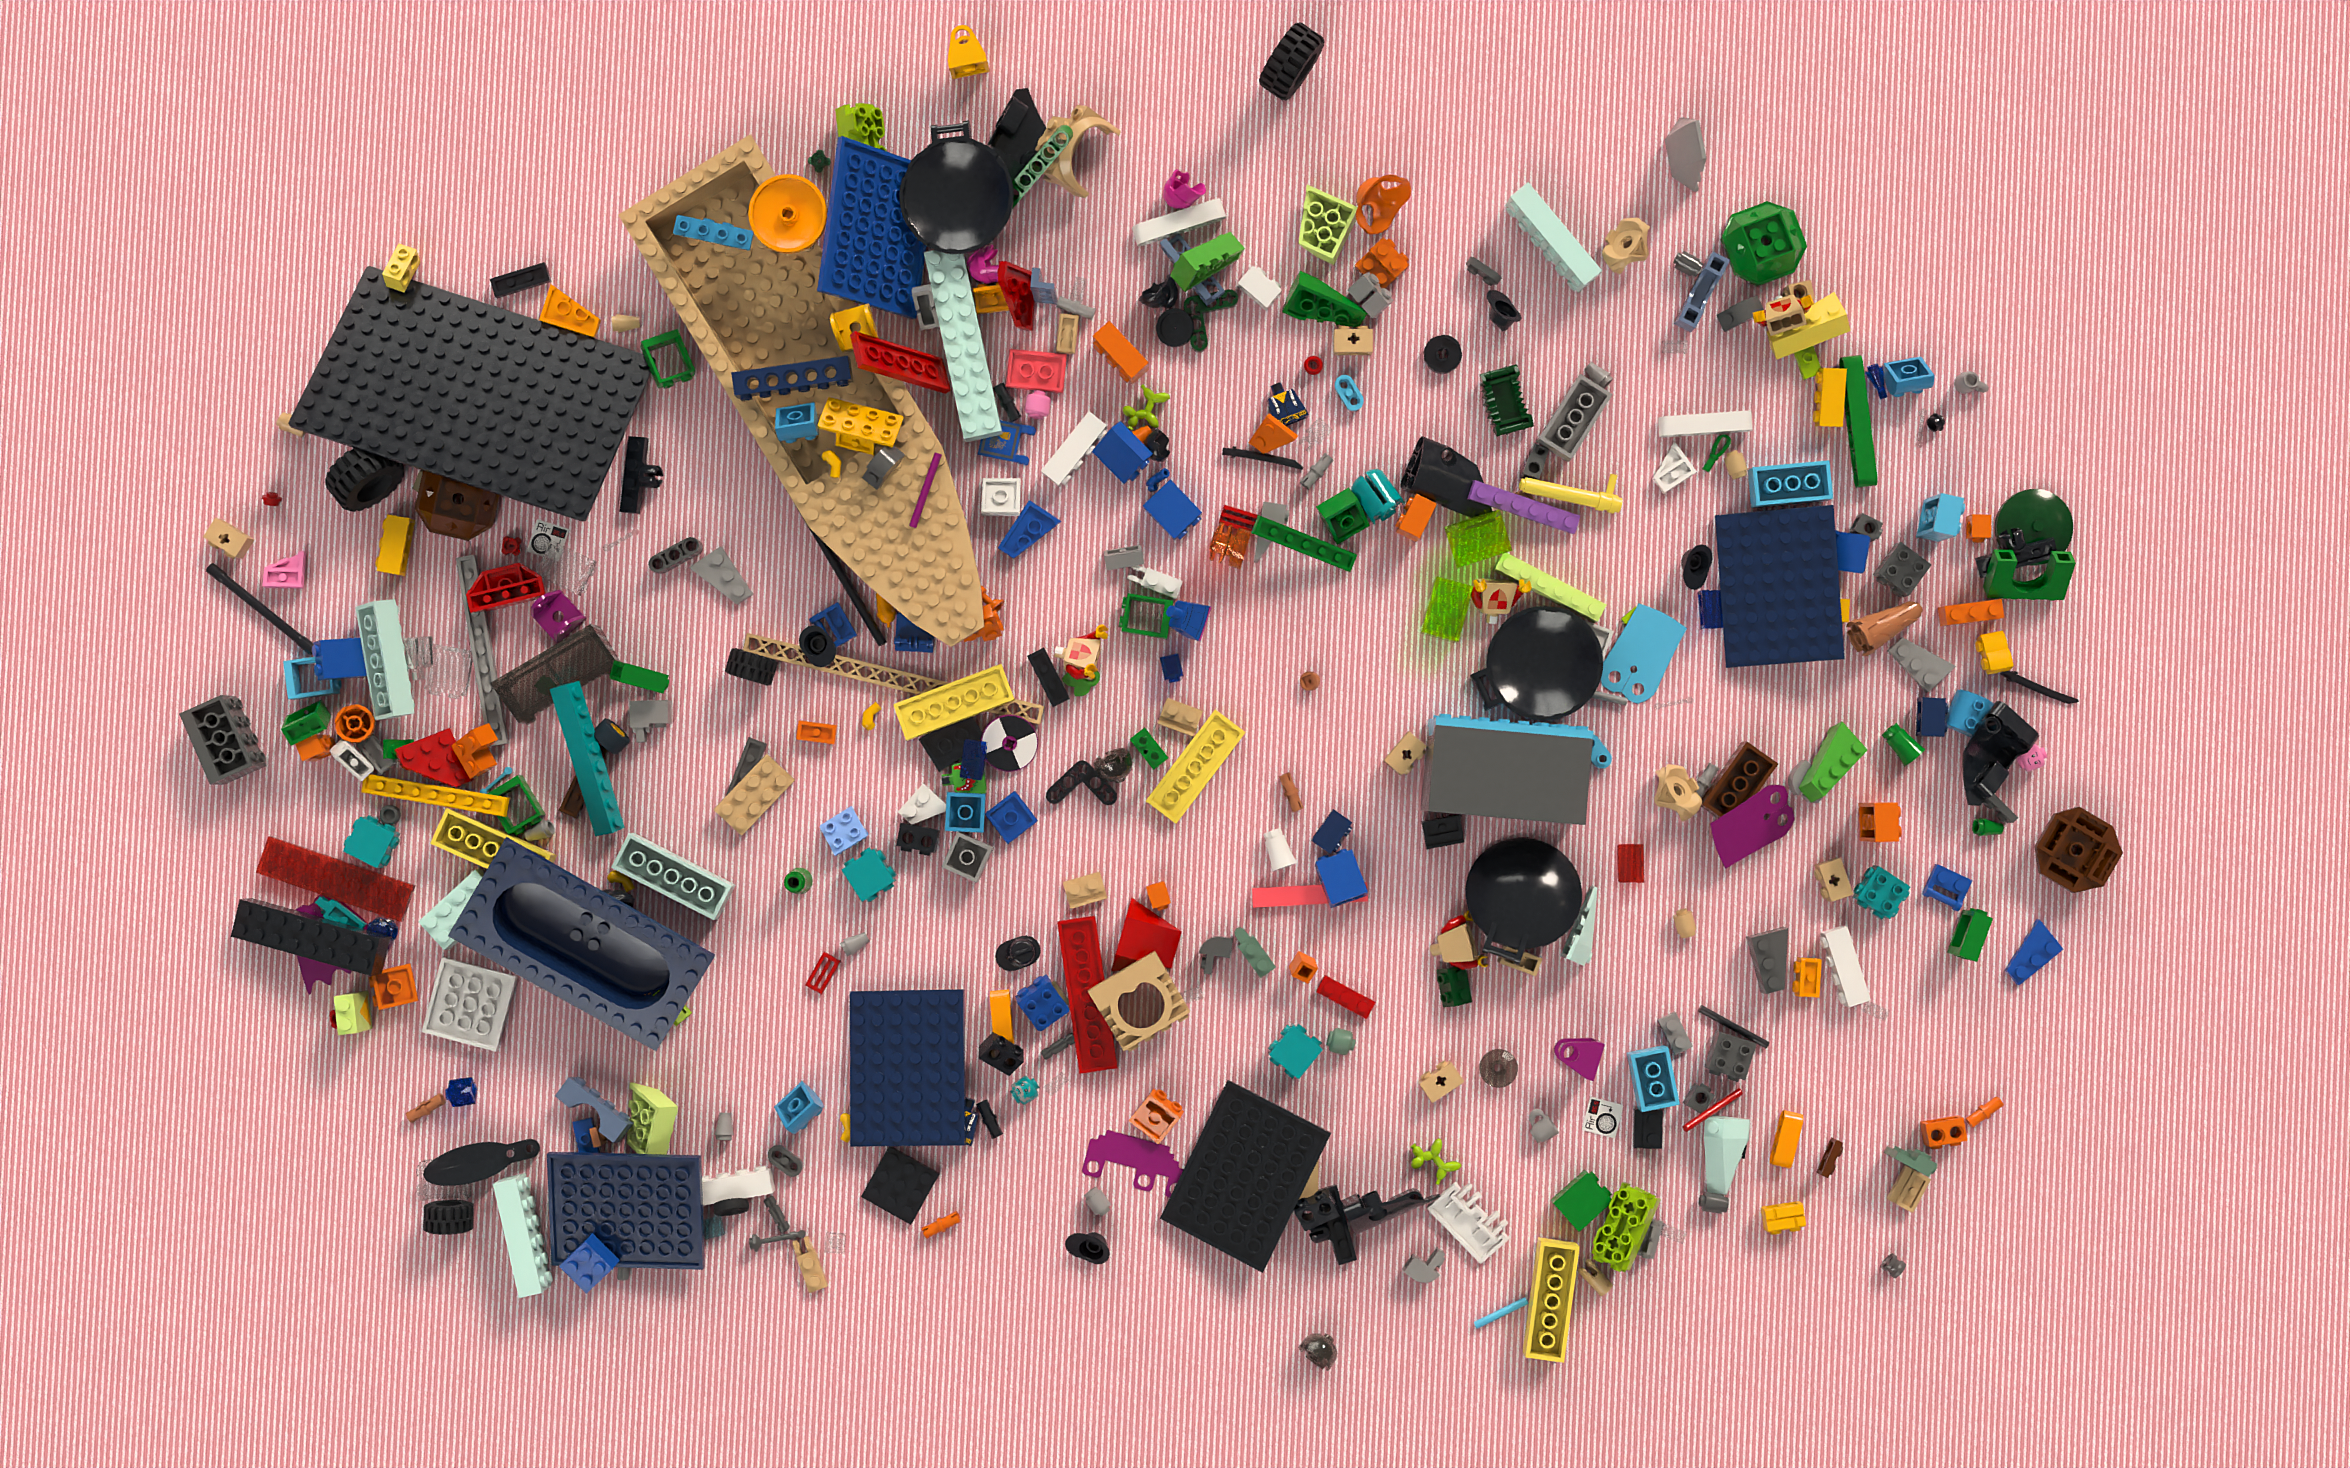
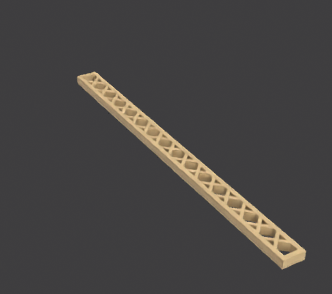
(875, 674)

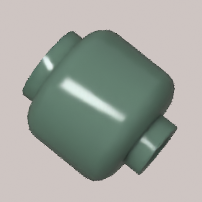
(1340, 1041)

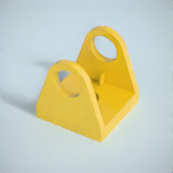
(966, 58)
(843, 320)

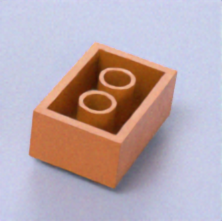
(1120, 353)
(1879, 822)

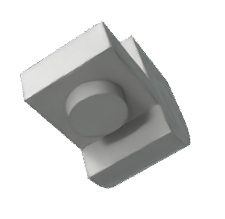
(1796, 776)
(1424, 1271)

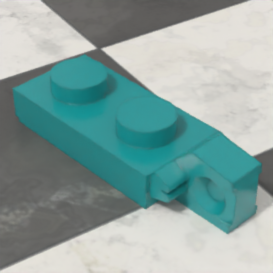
(337, 912)

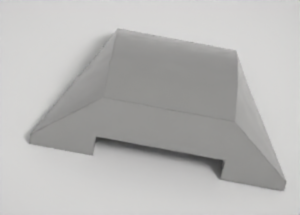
(1686, 152)

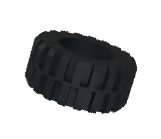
(1291, 61)
(362, 479)

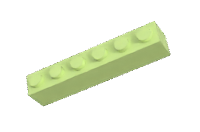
(1550, 587)

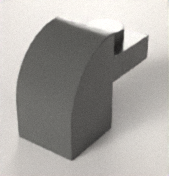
(1739, 313)
(882, 465)
(1212, 947)

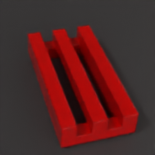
(1238, 511)
(830, 958)

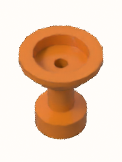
(995, 604)

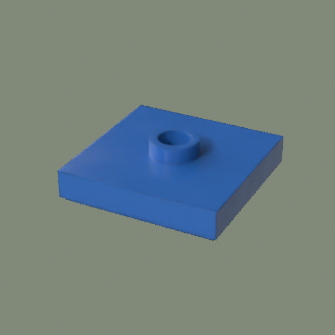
(1011, 817)

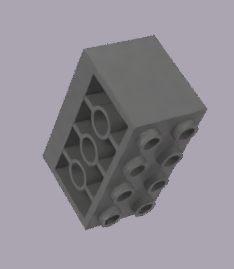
(223, 739)

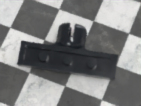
(637, 475)
(2025, 552)
(1336, 1231)

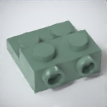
(1915, 1159)

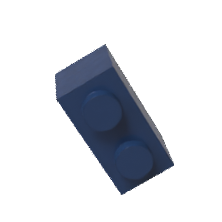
(1931, 717)
(1332, 831)

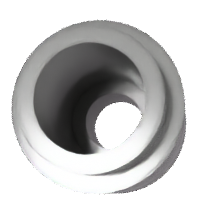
(1097, 1201)

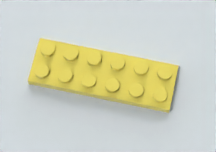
(954, 702)
(1195, 766)

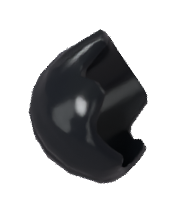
(1157, 444)

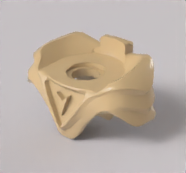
(1626, 244)
(1677, 791)

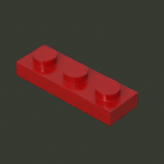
(1345, 996)

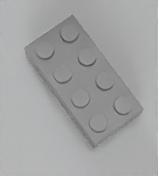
(1574, 418)

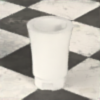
(1278, 850)

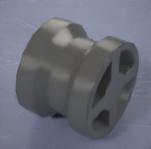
(1893, 1265)

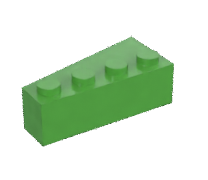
(1206, 260)
(1833, 761)

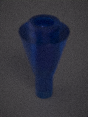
(1876, 377)

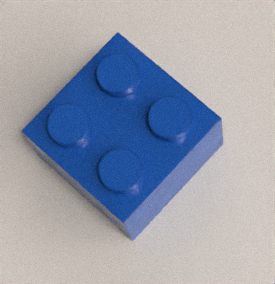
(589, 1263)

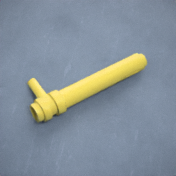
(1600, 500)

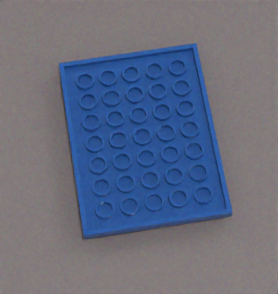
(866, 243)

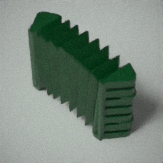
(1505, 400)

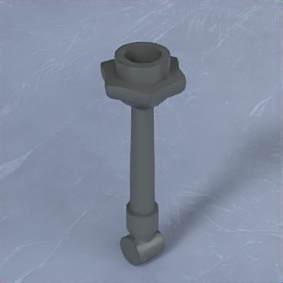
(756, 1242)

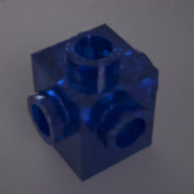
(461, 1092)

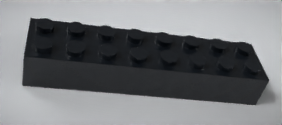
(310, 936)

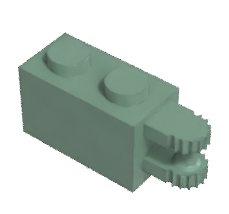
(1254, 952)

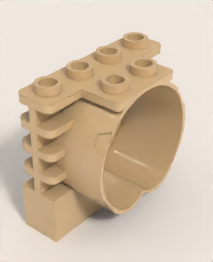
(1149, 970)

